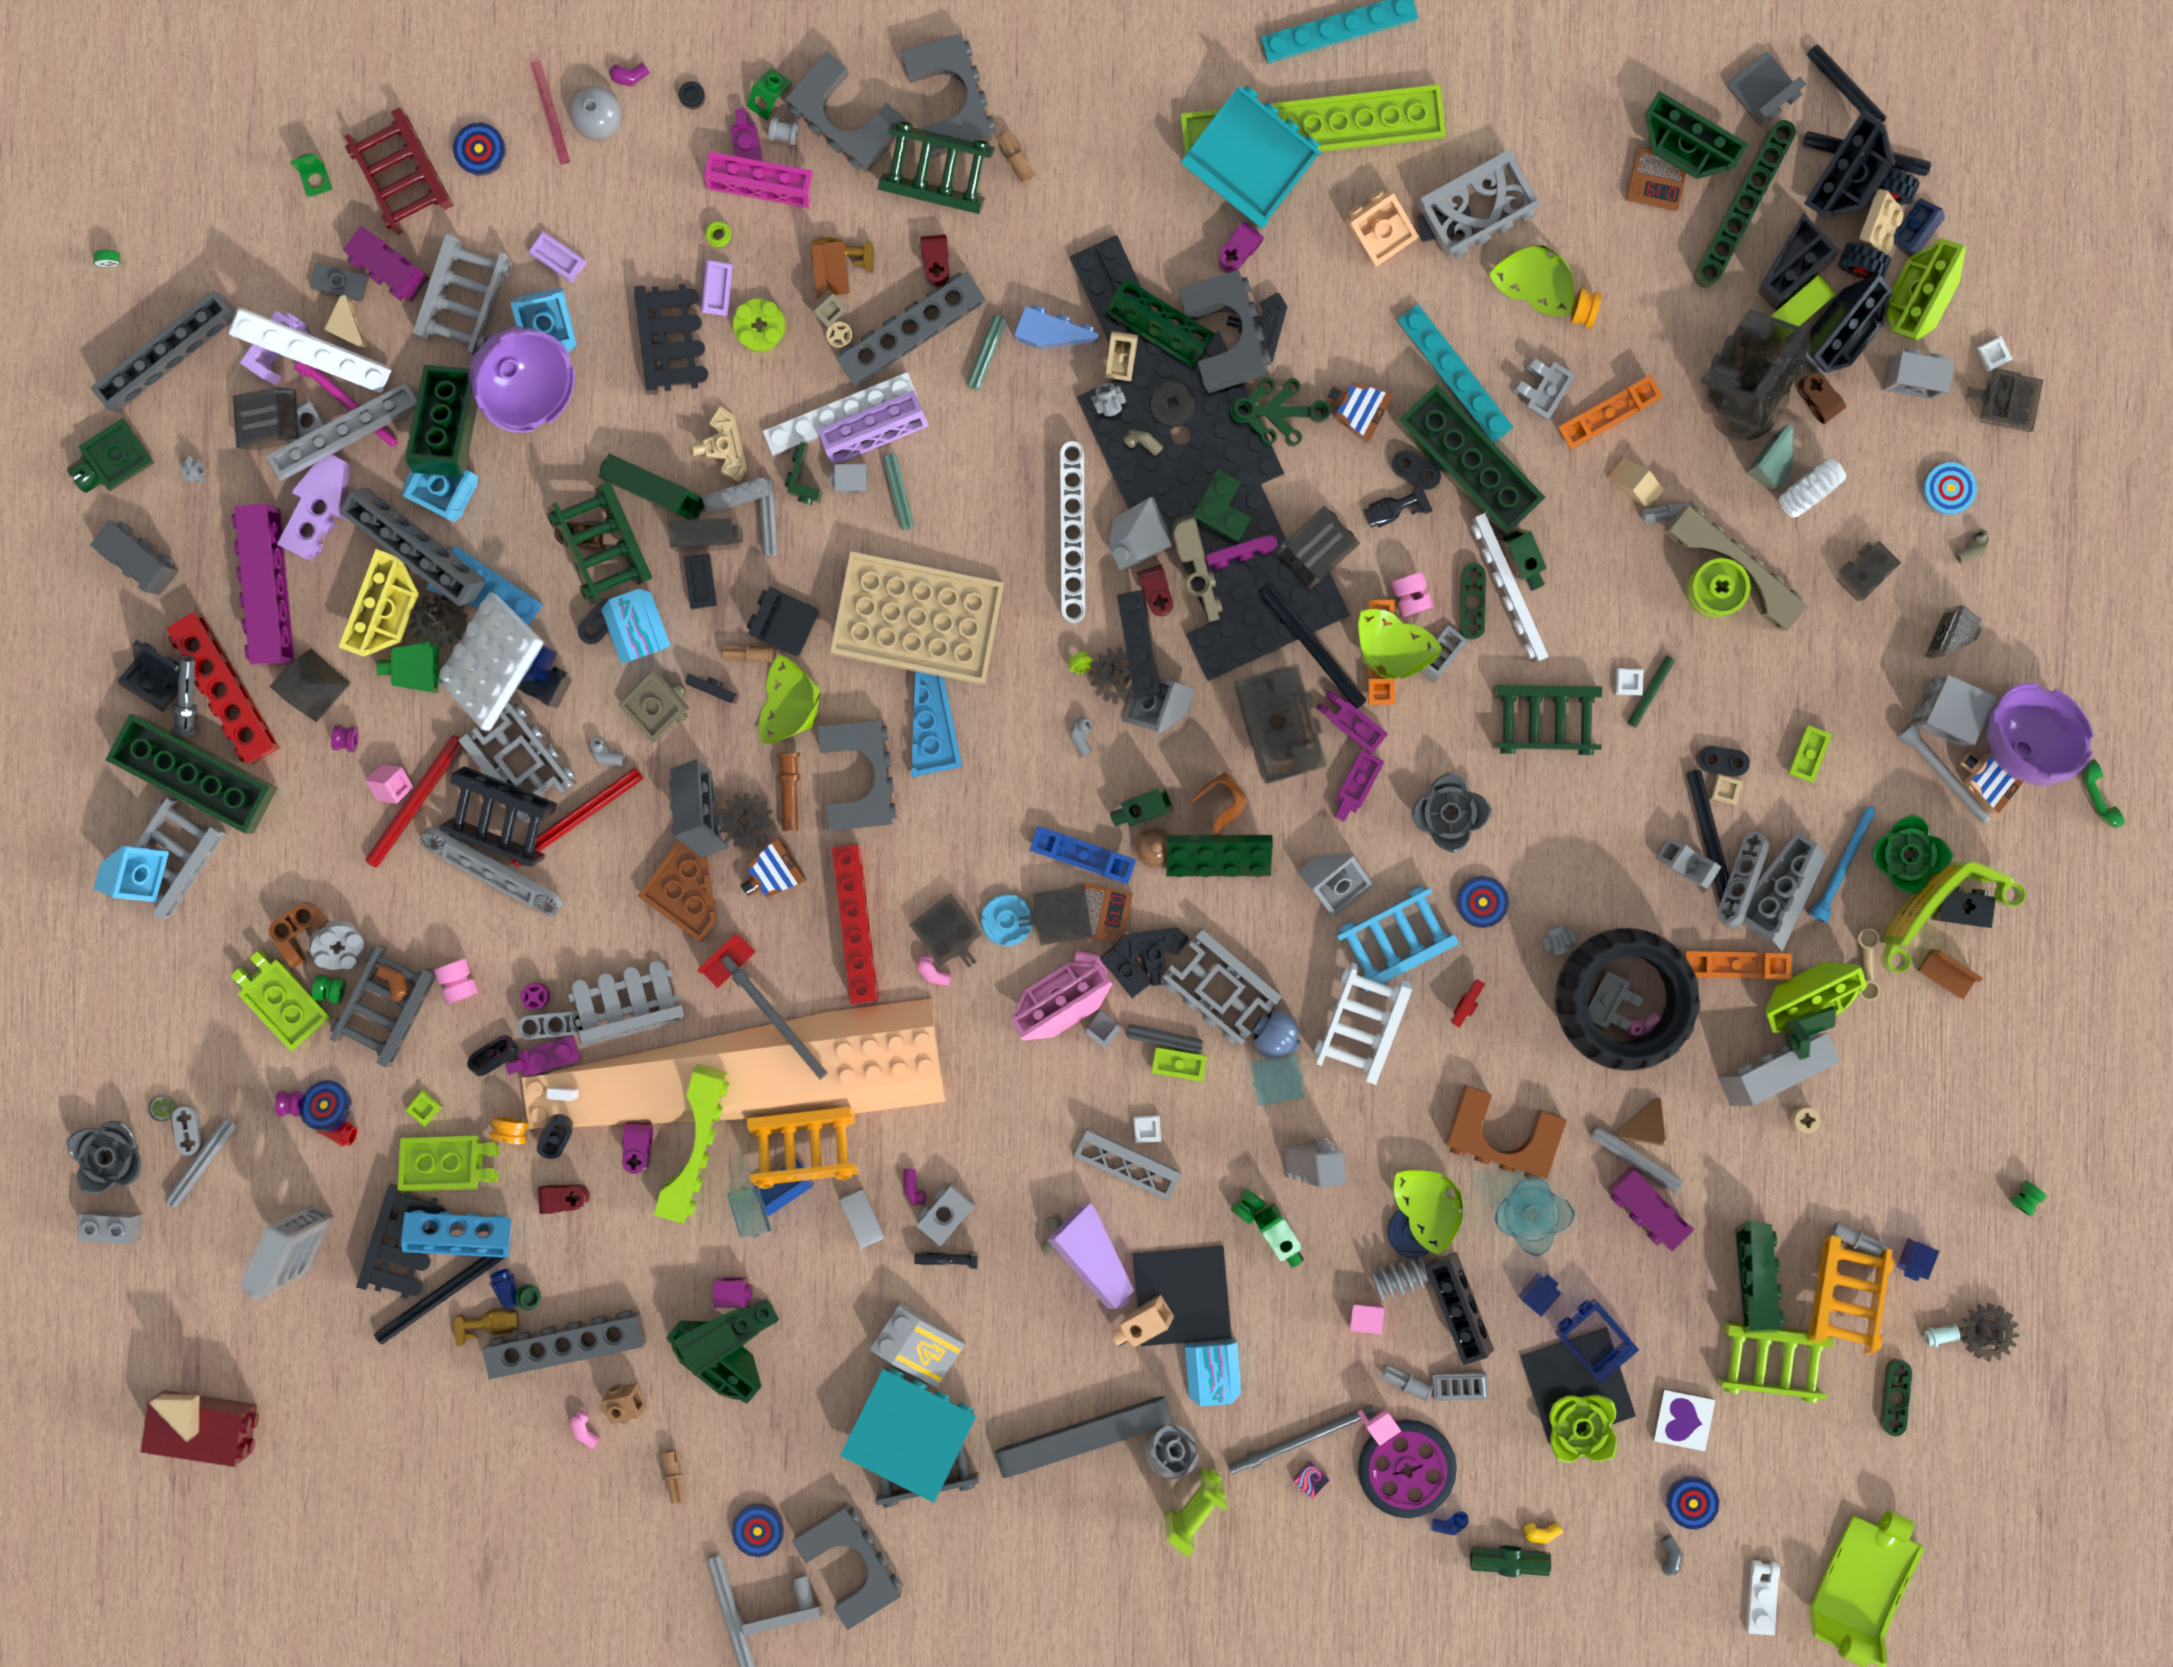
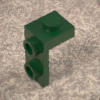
(805, 494)
(1800, 1028)

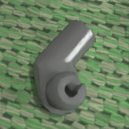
(1675, 1556)

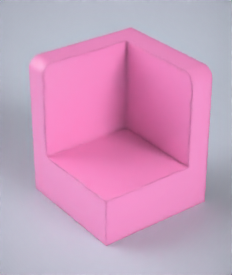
(389, 783)
(1367, 1318)
(1381, 1426)

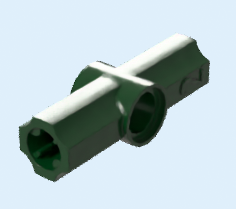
(1510, 1561)

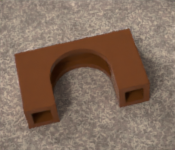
(1533, 1157)

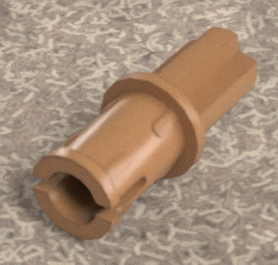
(1016, 156)
(747, 653)
(673, 1476)

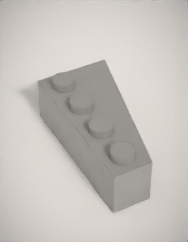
(1784, 890)
(1777, 1072)

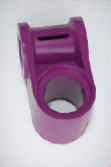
(1242, 245)
(637, 1141)

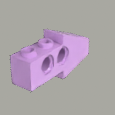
(323, 482)

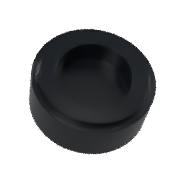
(692, 95)

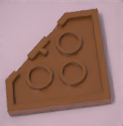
(683, 891)

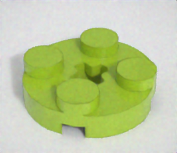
(771, 334)

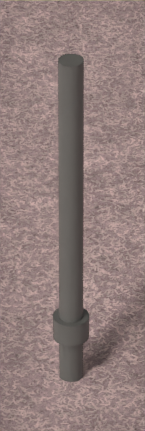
(742, 979)
(1254, 1459)

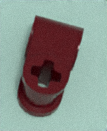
(935, 255)
(1155, 586)
(558, 1198)

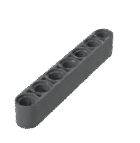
(1083, 1436)

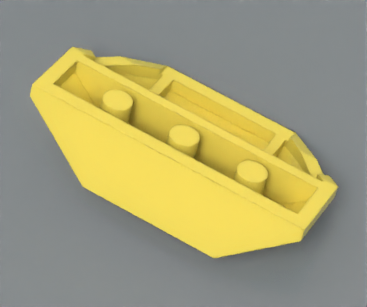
(381, 606)

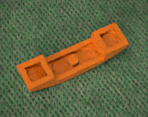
(1610, 412)
(1380, 689)
(1740, 964)

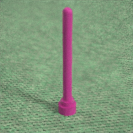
(343, 398)

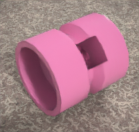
(1405, 588)
(456, 981)

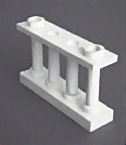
(1379, 1042)

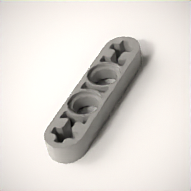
(1739, 879)

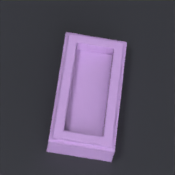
(557, 256)
(716, 288)

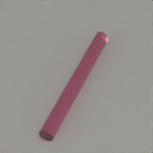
(550, 112)

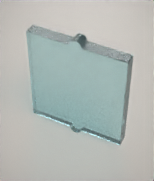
(1278, 1080)
(749, 1212)

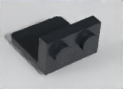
(782, 621)
(151, 676)

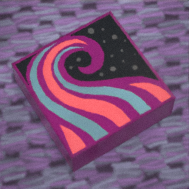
(1311, 1479)

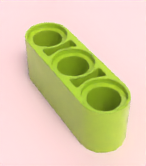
(1805, 302)

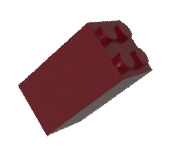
(222, 1435)

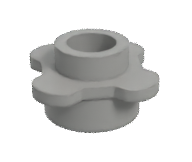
(193, 470)

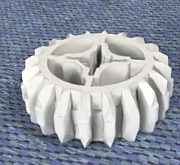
(1812, 487)

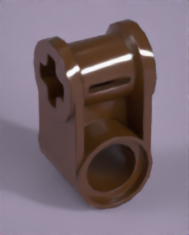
(1823, 400)
(593, 543)

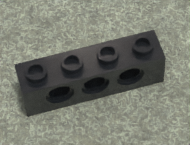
(1460, 1308)

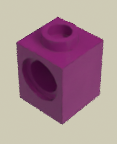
(731, 1292)

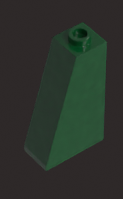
(651, 488)

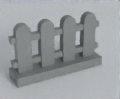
(639, 1006)

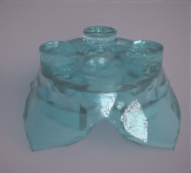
(1537, 1235)

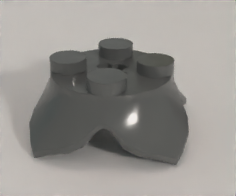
(1470, 808)
(94, 1171)

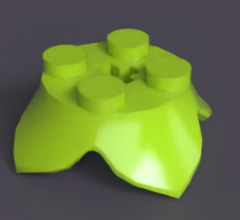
(1595, 1442)

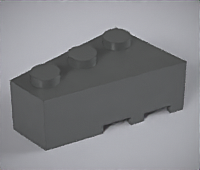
(135, 557)
(694, 808)

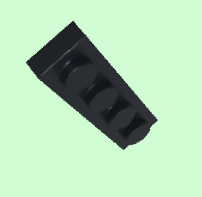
(1139, 643)

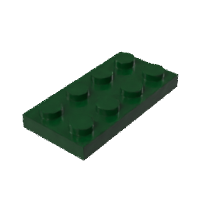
(1219, 855)

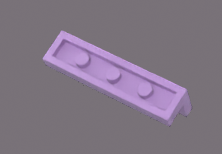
(872, 425)

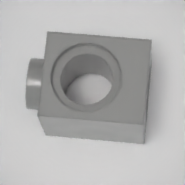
(305, 409)
(849, 478)

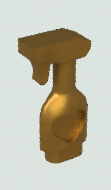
(866, 252)
(493, 1321)

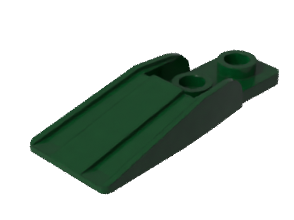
(724, 1335)

